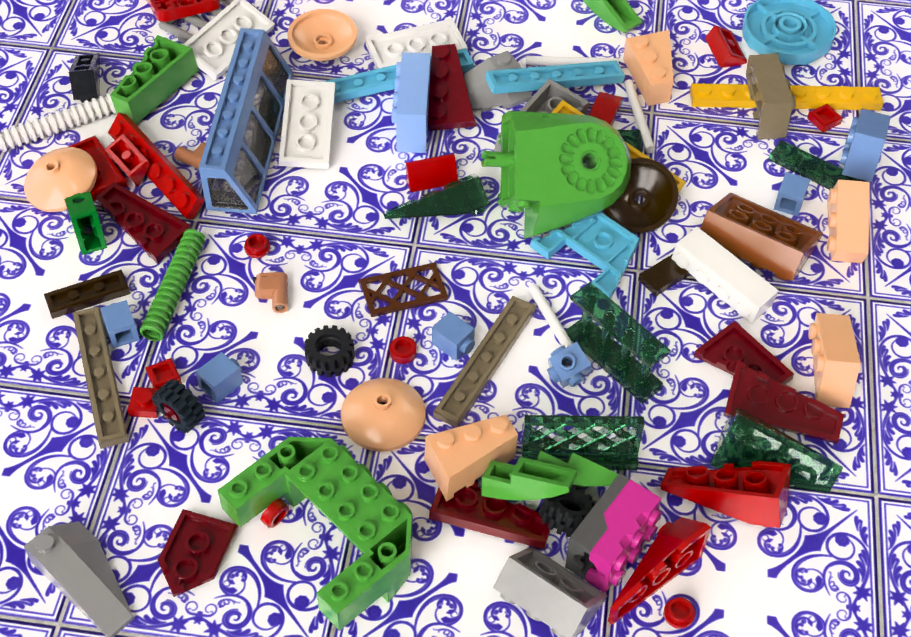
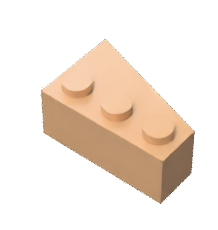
(650, 65)
(834, 359)

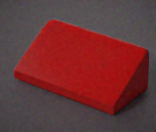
(725, 47)
(128, 158)
(431, 172)

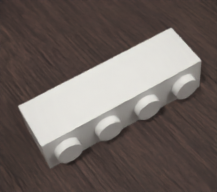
(724, 274)

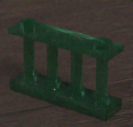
(607, 353)

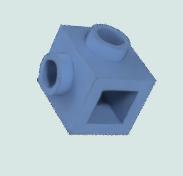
(570, 356)

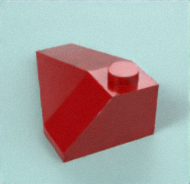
(745, 493)
(671, 553)

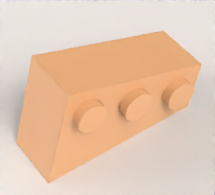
(848, 221)
(463, 453)

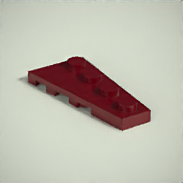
(448, 91)
(144, 222)
(782, 405)
(490, 516)

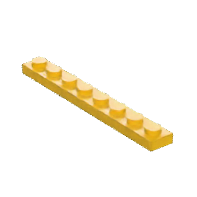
(806, 96)

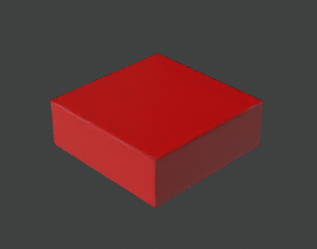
(824, 118)
(162, 372)

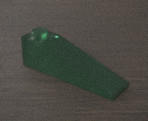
(457, 198)
(752, 440)

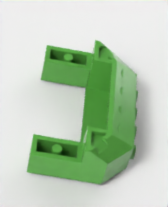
(350, 500)

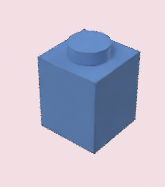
(791, 194)
(119, 324)
(453, 336)
(219, 377)

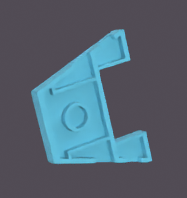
(598, 241)

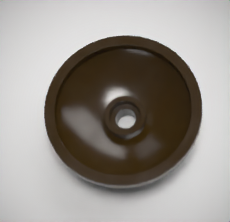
(660, 192)

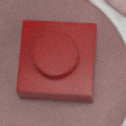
(142, 404)

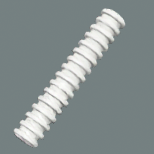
(54, 122)

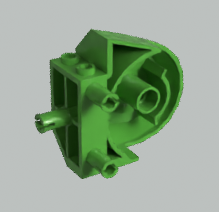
(546, 169)

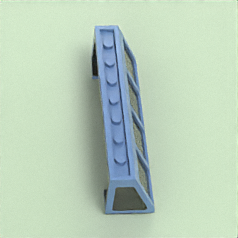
(245, 125)

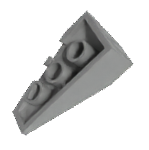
(479, 91)
(81, 572)

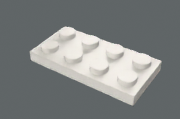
(217, 39)
(388, 47)
(307, 124)

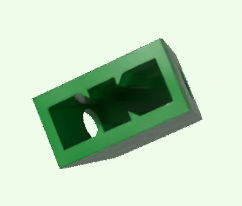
(82, 214)

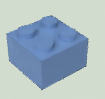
(864, 144)

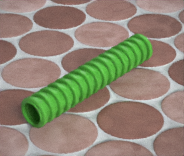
(172, 285)

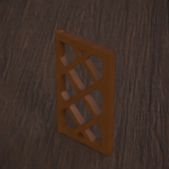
(394, 304)

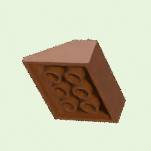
(761, 236)

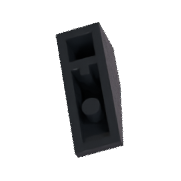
(85, 77)

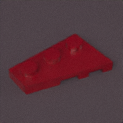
(737, 344)

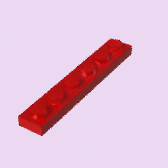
(161, 170)

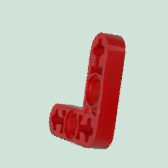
(175, 9)

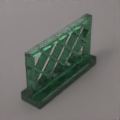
(612, 453)

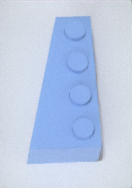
(412, 101)

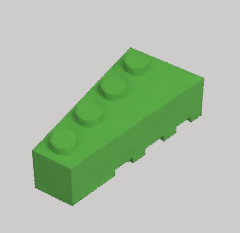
(154, 78)

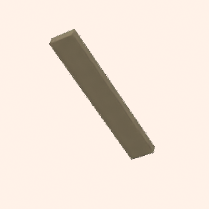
(484, 362)
(100, 378)

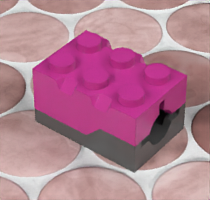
(613, 533)

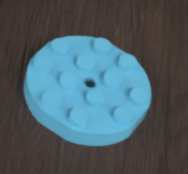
(791, 28)

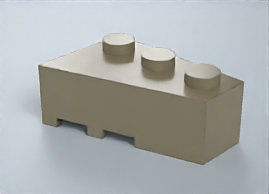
(771, 95)

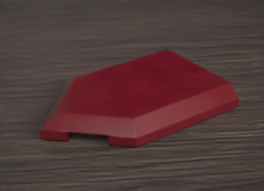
(195, 550)

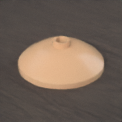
(322, 34)
(59, 176)
(386, 425)

